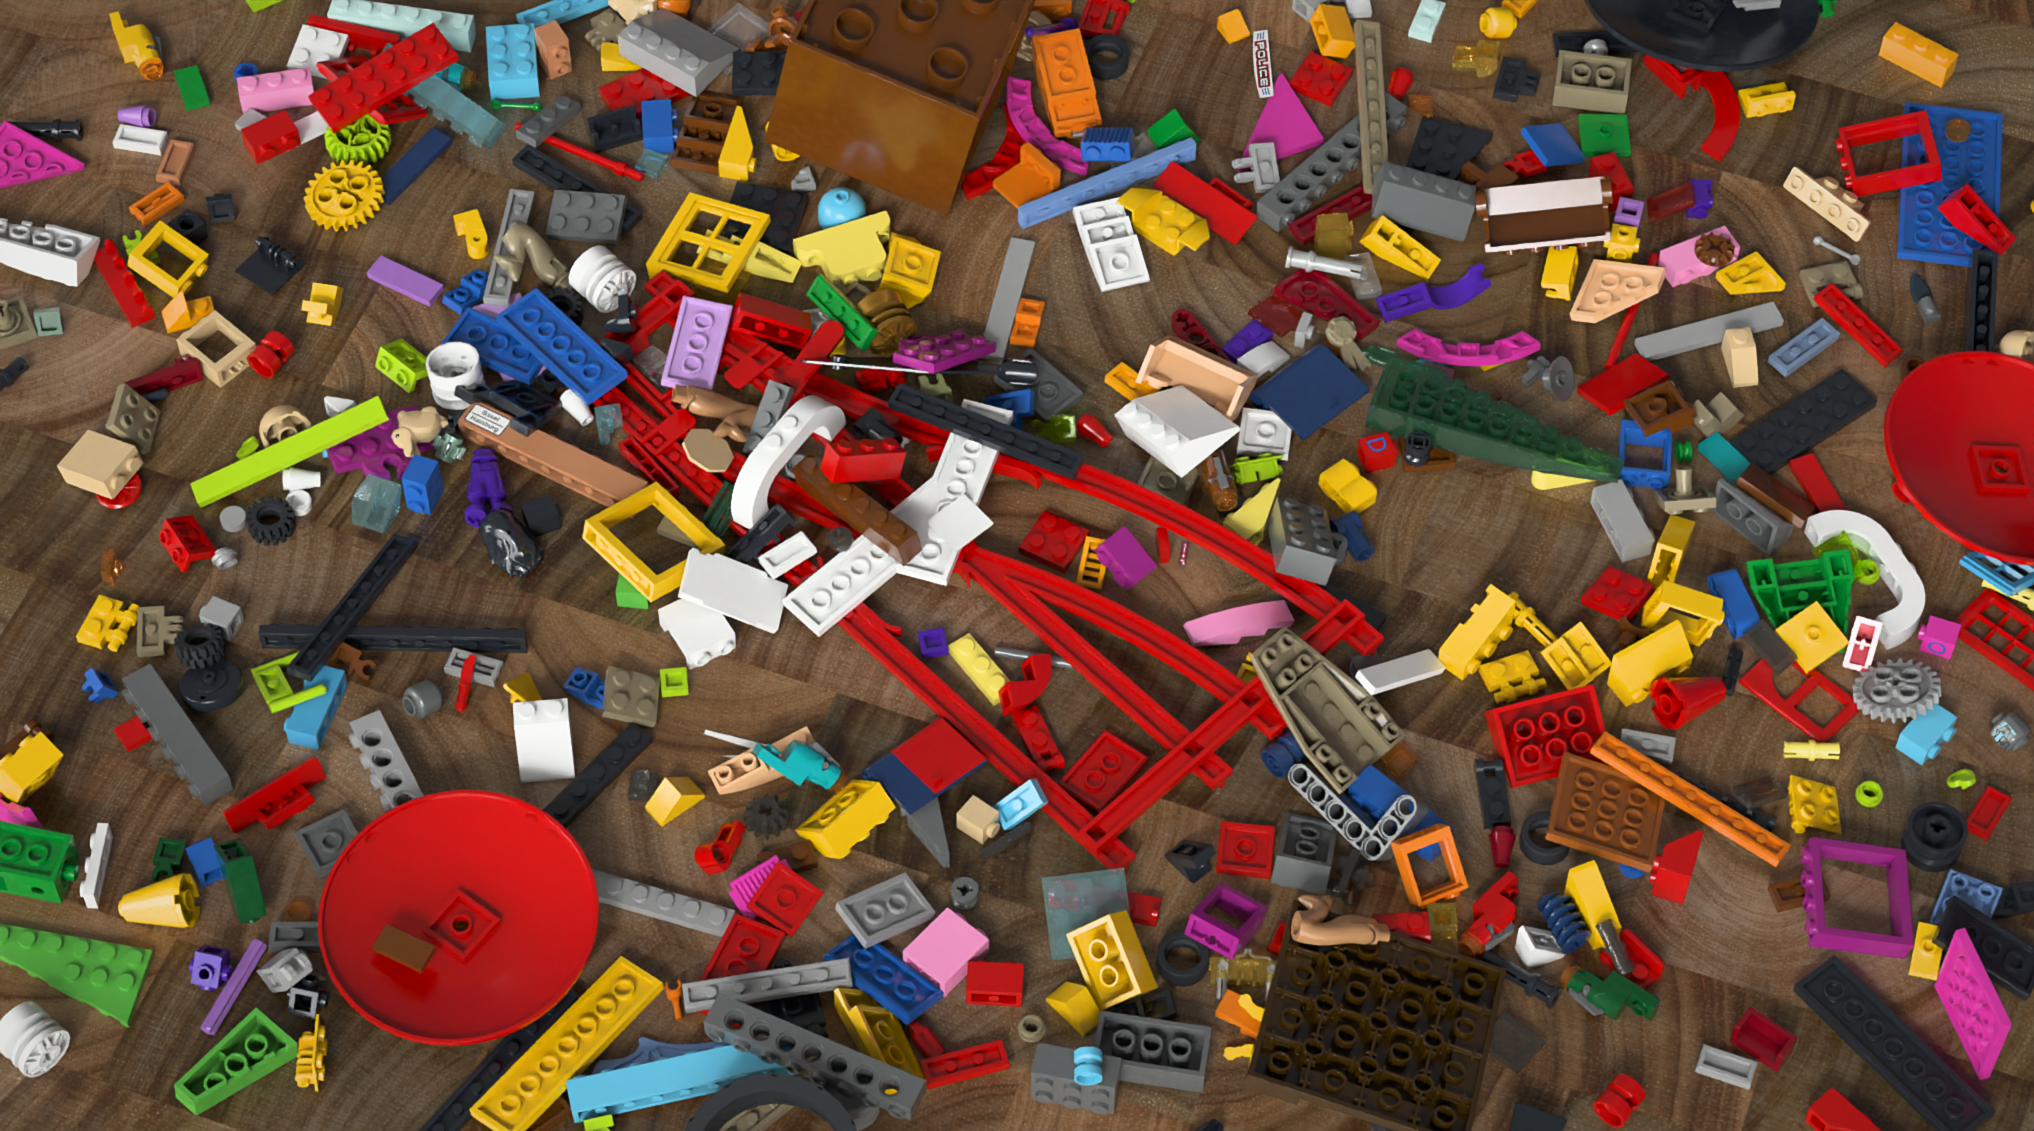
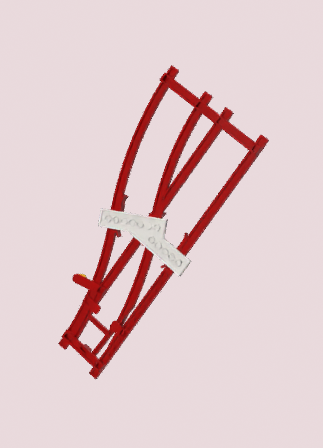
(964, 467)

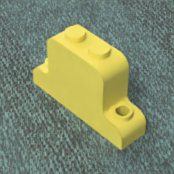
(848, 250)

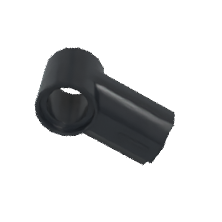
(873, 426)

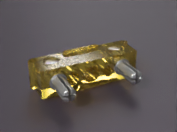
(1241, 971)

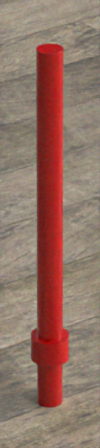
(619, 168)
(1626, 324)

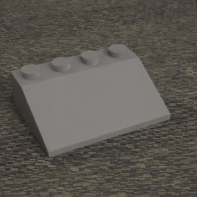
(675, 50)

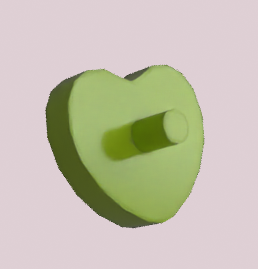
(248, 448)
(1961, 778)

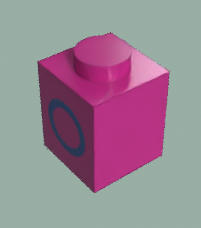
(1939, 637)

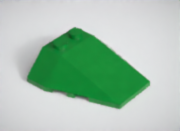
(1794, 586)

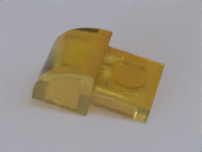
(1479, 58)
(1443, 925)

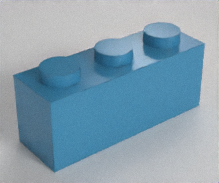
(313, 717)

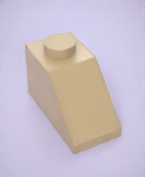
(1740, 356)

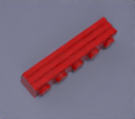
(646, 465)

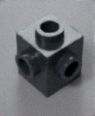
(308, 997)

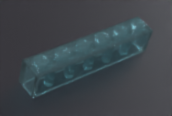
(458, 109)

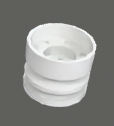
(601, 278)
(452, 366)
(32, 1039)

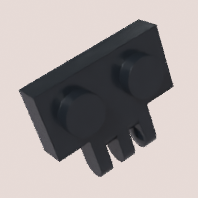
(1515, 80)

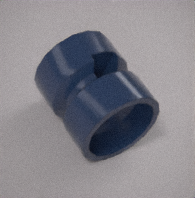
(1282, 755)

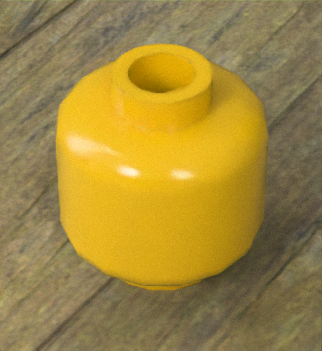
(1498, 22)

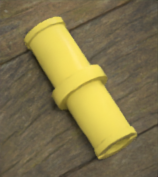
(1811, 750)

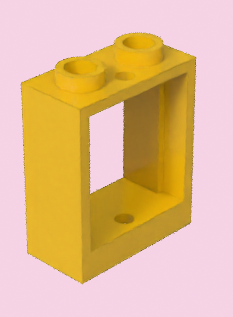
(139, 262)
(1669, 594)

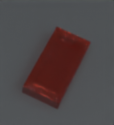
(1671, 202)

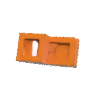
(1027, 323)
(1232, 1012)

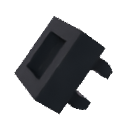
(220, 208)

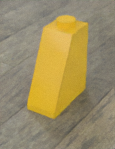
(1670, 550)
(1591, 899)

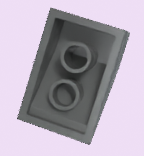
(1304, 853)

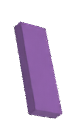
(405, 281)

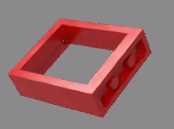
(1885, 130)

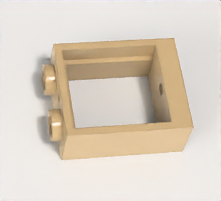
(230, 364)

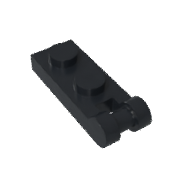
(1492, 793)

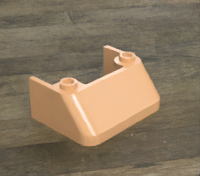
(1204, 374)

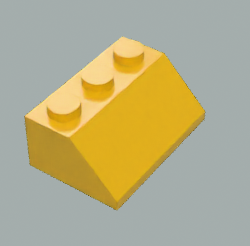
(1651, 658)
(847, 818)
(1112, 960)

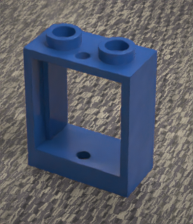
(1655, 479)

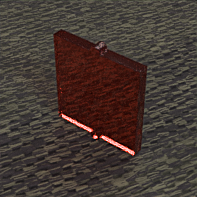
(1276, 315)

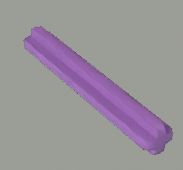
(234, 987)

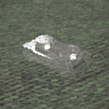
(1368, 284)

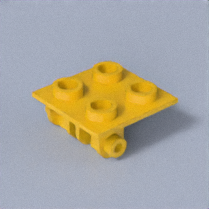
(1813, 805)
(310, 1056)

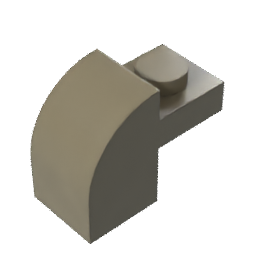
(1716, 416)

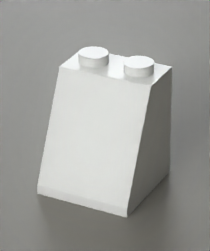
(544, 740)

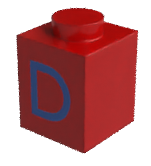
(1377, 452)

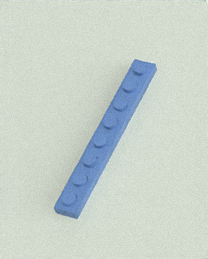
(1105, 183)

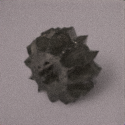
(766, 816)

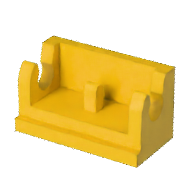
(1560, 272)

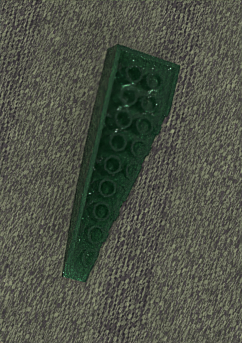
(1474, 425)

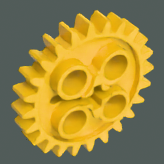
(344, 195)

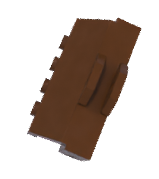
(1545, 214)

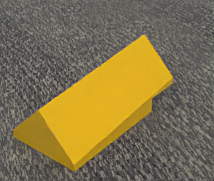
(875, 1031)

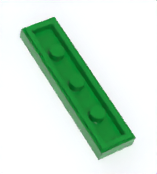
(842, 310)

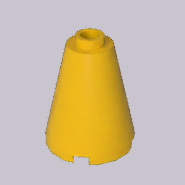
(163, 903)

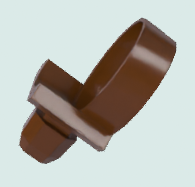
(1630, 633)

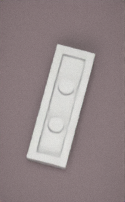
(96, 865)

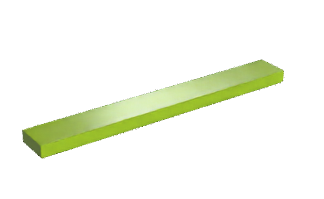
(289, 451)

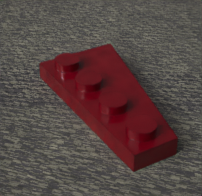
(1326, 300)

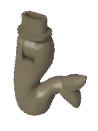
(543, 259)

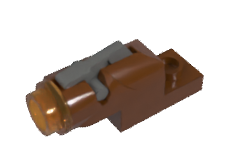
(1218, 481)

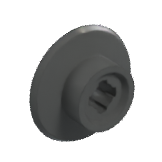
(1559, 379)

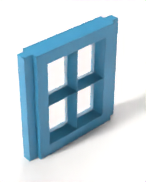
(1992, 576)

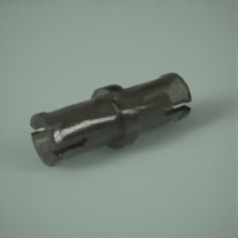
(1615, 947)

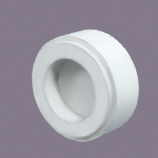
(300, 502)

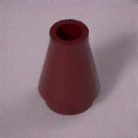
(1501, 845)

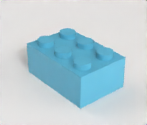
(512, 61)

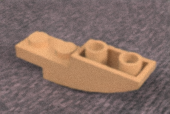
(748, 770)

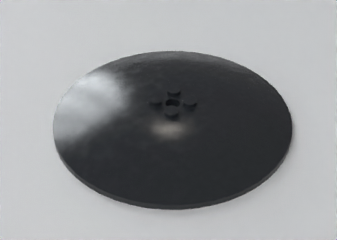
(1713, 36)

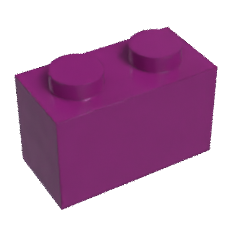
(1125, 558)

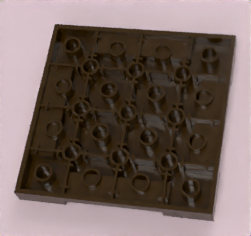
(1377, 1030)

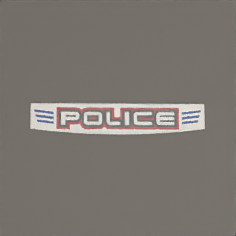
(1262, 64)

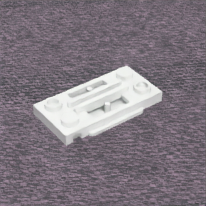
(733, 589)

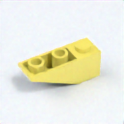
(1253, 516)

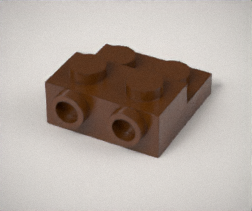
(1660, 409)

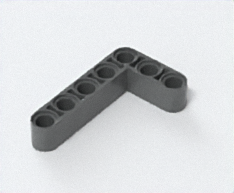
(1354, 816)

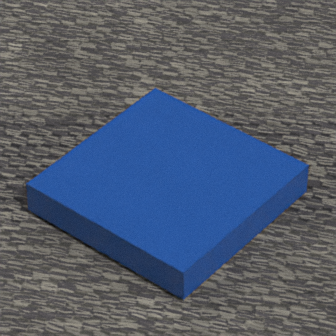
(1552, 144)

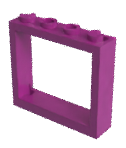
(1898, 893)

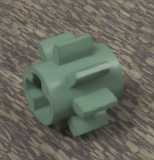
(449, 447)

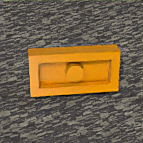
(1124, 381)

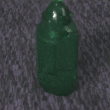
(1377, 355)

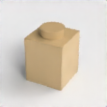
(978, 820)

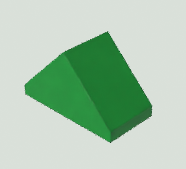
(1171, 129)

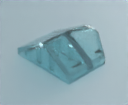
(376, 503)

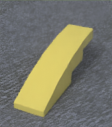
(762, 262)

